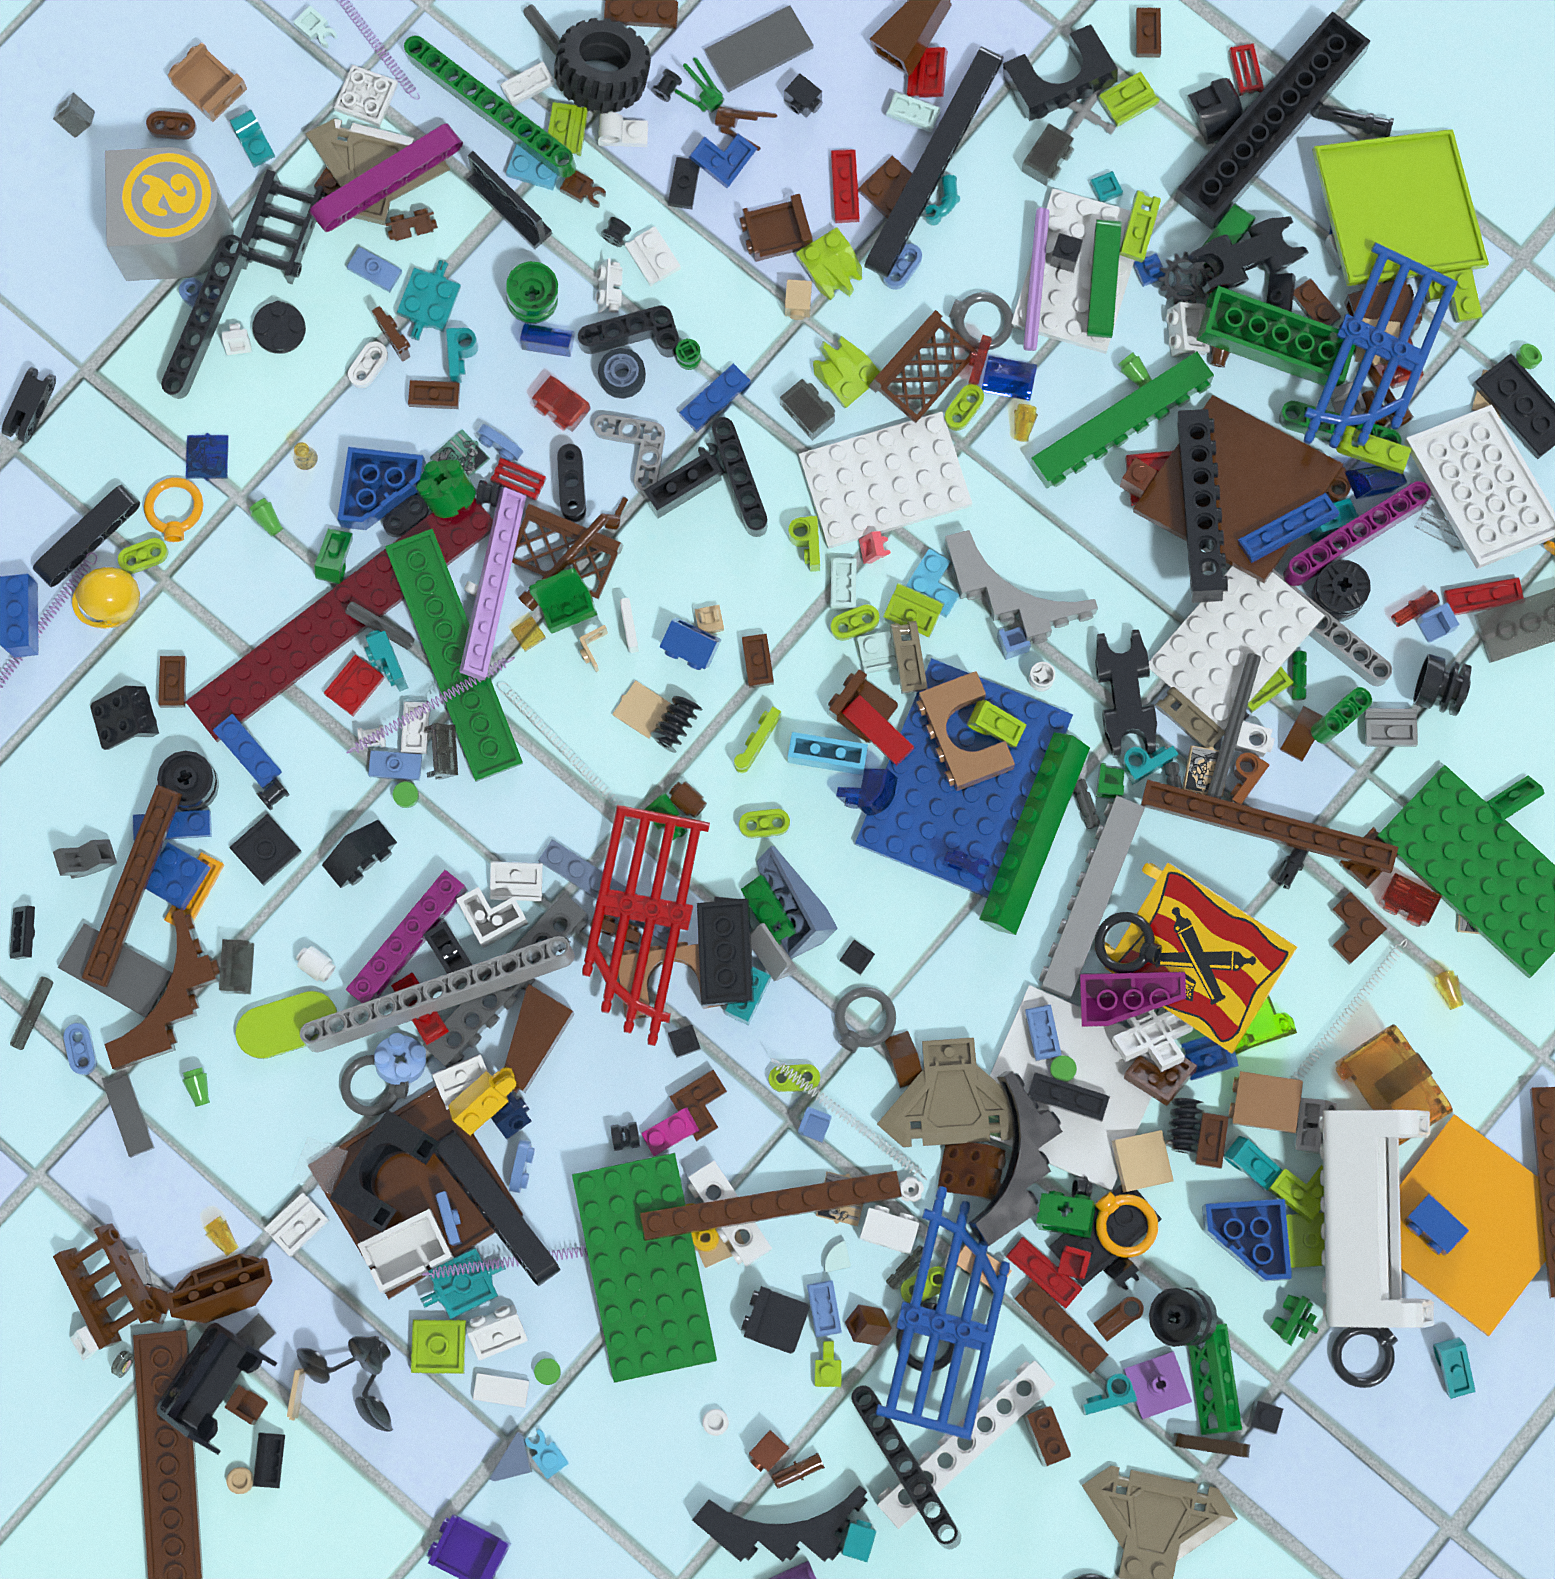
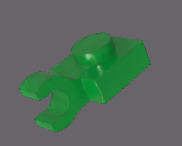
(664, 805)

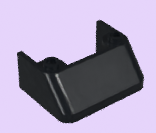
(206, 1381)

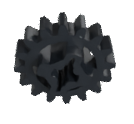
(1176, 287)

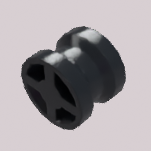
(615, 232)
(488, 493)

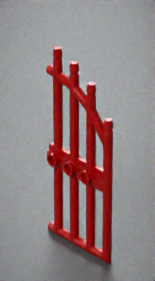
(643, 909)

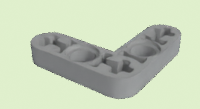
(646, 444)

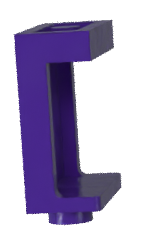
(467, 1550)

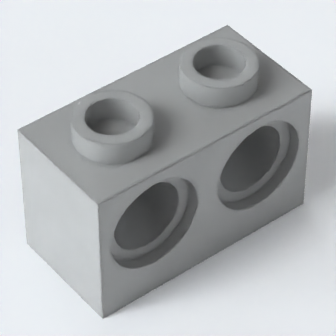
(1308, 1131)

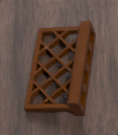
(912, 349)
(566, 529)

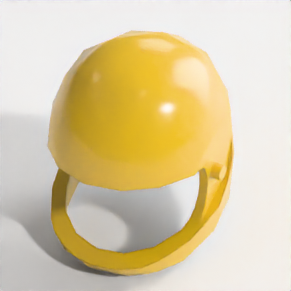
(106, 596)

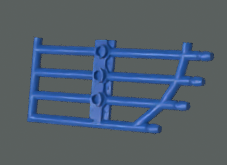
(1384, 345)
(946, 1327)

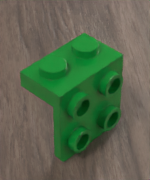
(563, 599)

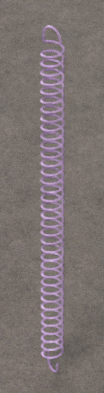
(379, 49)
(50, 615)
(429, 709)
(512, 1263)

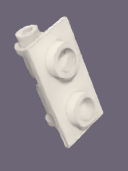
(608, 277)

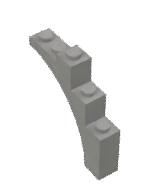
(1005, 601)

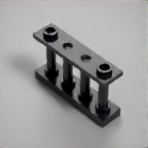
(264, 209)

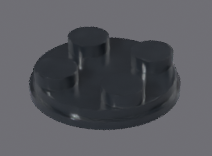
(279, 327)

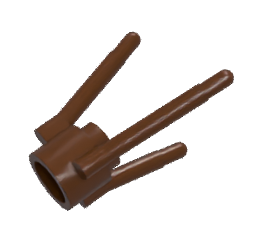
(729, 118)

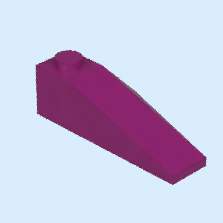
(1120, 996)

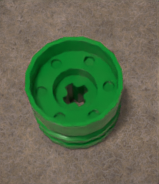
(536, 279)

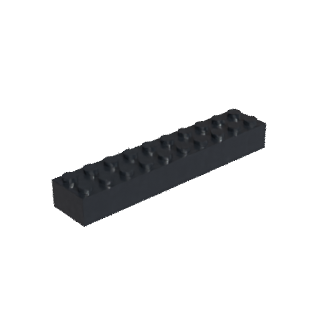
(1272, 120)

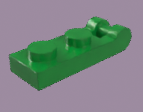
(768, 908)

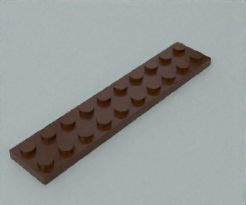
(166, 1463)

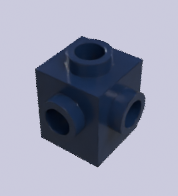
(511, 1116)

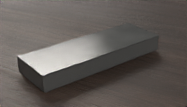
(129, 1116)

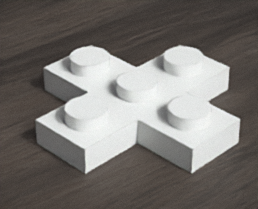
(1155, 1036)

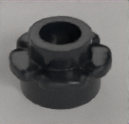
(1081, 1186)

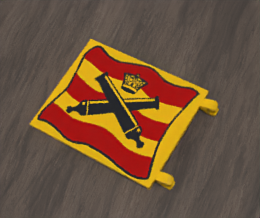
(1222, 950)

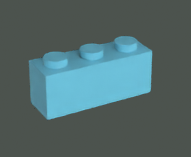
(827, 753)

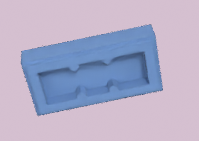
(374, 269)
(395, 765)
(1043, 1032)
(450, 1218)
(824, 1308)

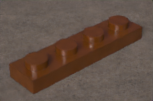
(1061, 1326)

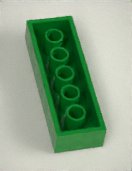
(1271, 336)

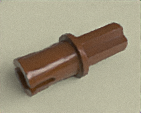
(797, 1471)

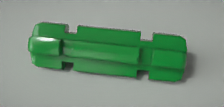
(1299, 675)

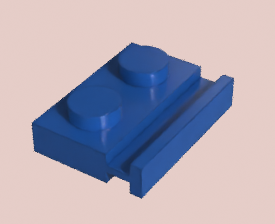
(1208, 1057)

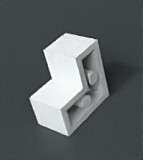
(490, 923)

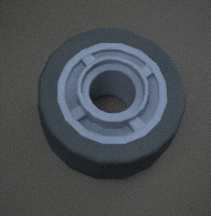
(621, 386)

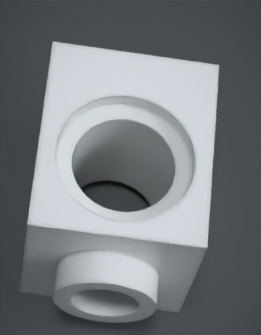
(1248, 729)

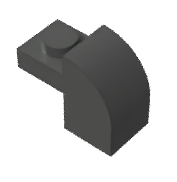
(86, 859)

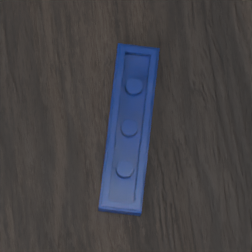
(1288, 527)

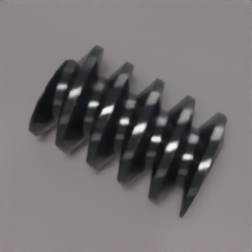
(674, 722)
(1184, 1125)

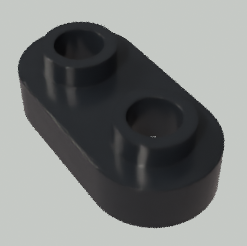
(407, 517)

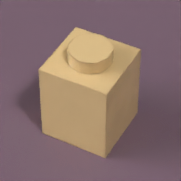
(798, 299)

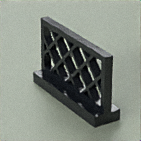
(507, 202)

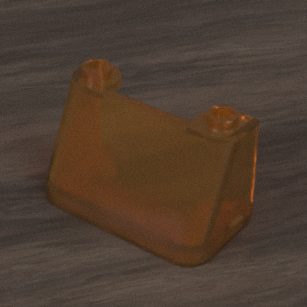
(1393, 1076)

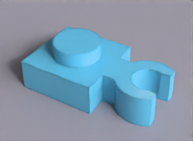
(549, 1458)

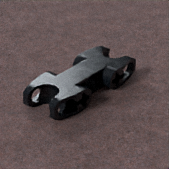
(1263, 248)
(1128, 712)

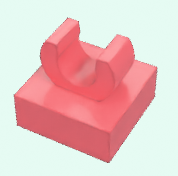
(872, 547)

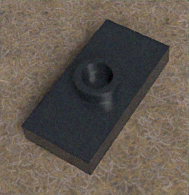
(684, 183)
(1281, 290)
(22, 932)
(269, 1460)

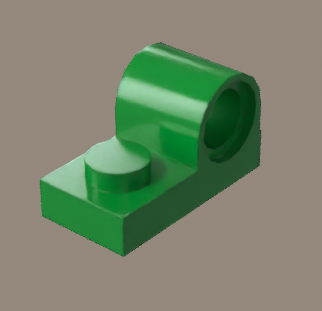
(332, 556)

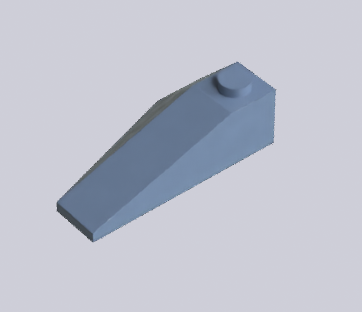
(800, 903)

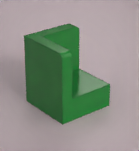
(1110, 782)

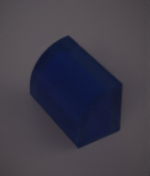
(547, 340)
(1009, 378)
(1374, 481)

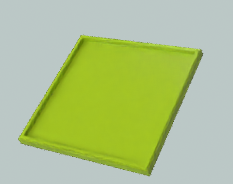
(1403, 196)

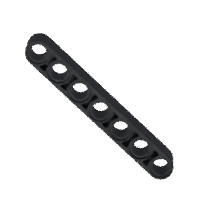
(205, 304)
(496, 1208)
(911, 1478)

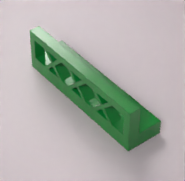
(1219, 1379)

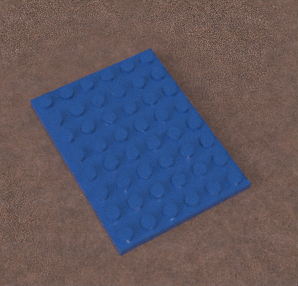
(978, 820)

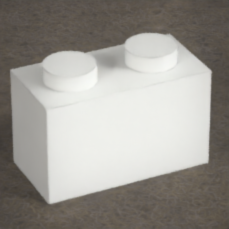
(889, 1230)

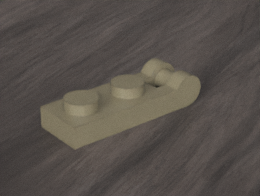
(908, 658)
(1190, 719)

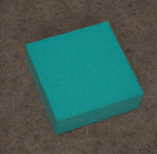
(1106, 187)

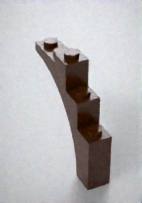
(177, 1004)

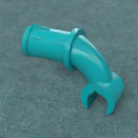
(949, 200)

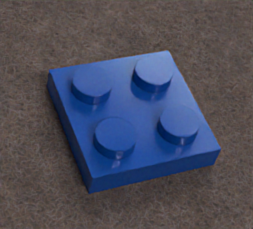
(176, 876)

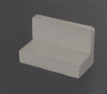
(771, 954)

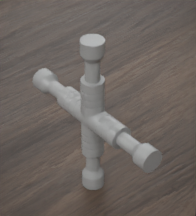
(1084, 111)

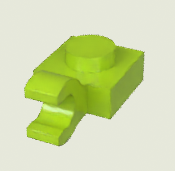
(828, 1370)

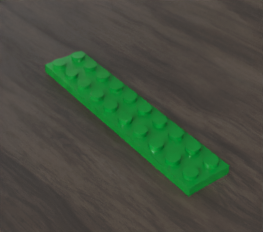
(443, 633)

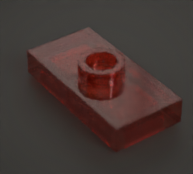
(978, 360)

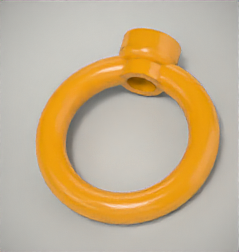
(173, 530)
(1107, 1206)

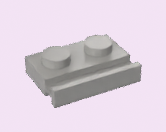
(1391, 727)

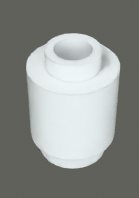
(315, 964)

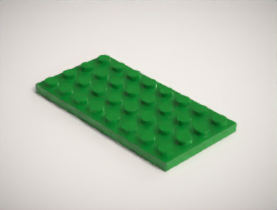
(1479, 868)
(644, 1289)

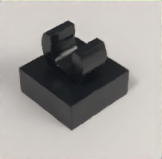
(1121, 1271)

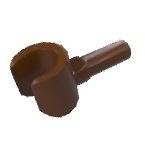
(614, 520)

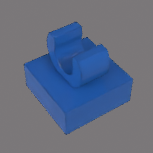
(1148, 269)

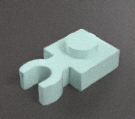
(314, 25)

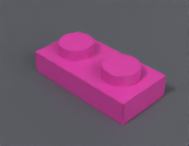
(670, 1131)

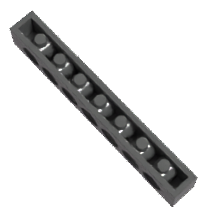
(449, 1055)

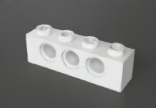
(757, 1245)

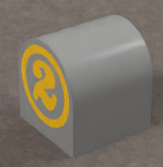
(163, 213)

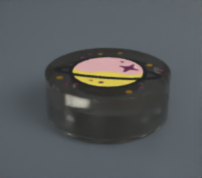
(122, 1364)

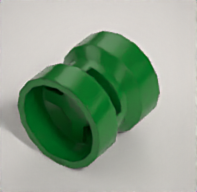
(690, 359)

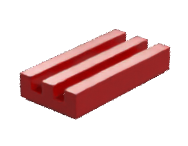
(1250, 89)
(522, 470)

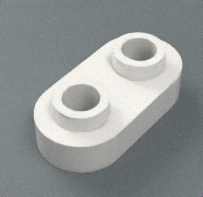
(367, 365)

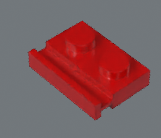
(929, 74)
(354, 685)

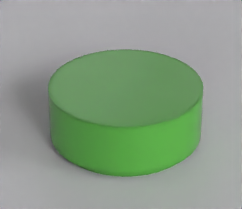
(1528, 356)
(405, 794)
(1063, 1068)
(547, 1371)

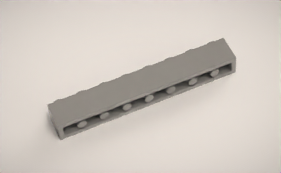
(1092, 898)

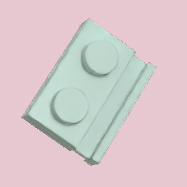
(878, 652)

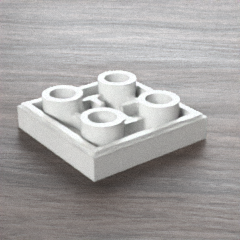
(366, 95)

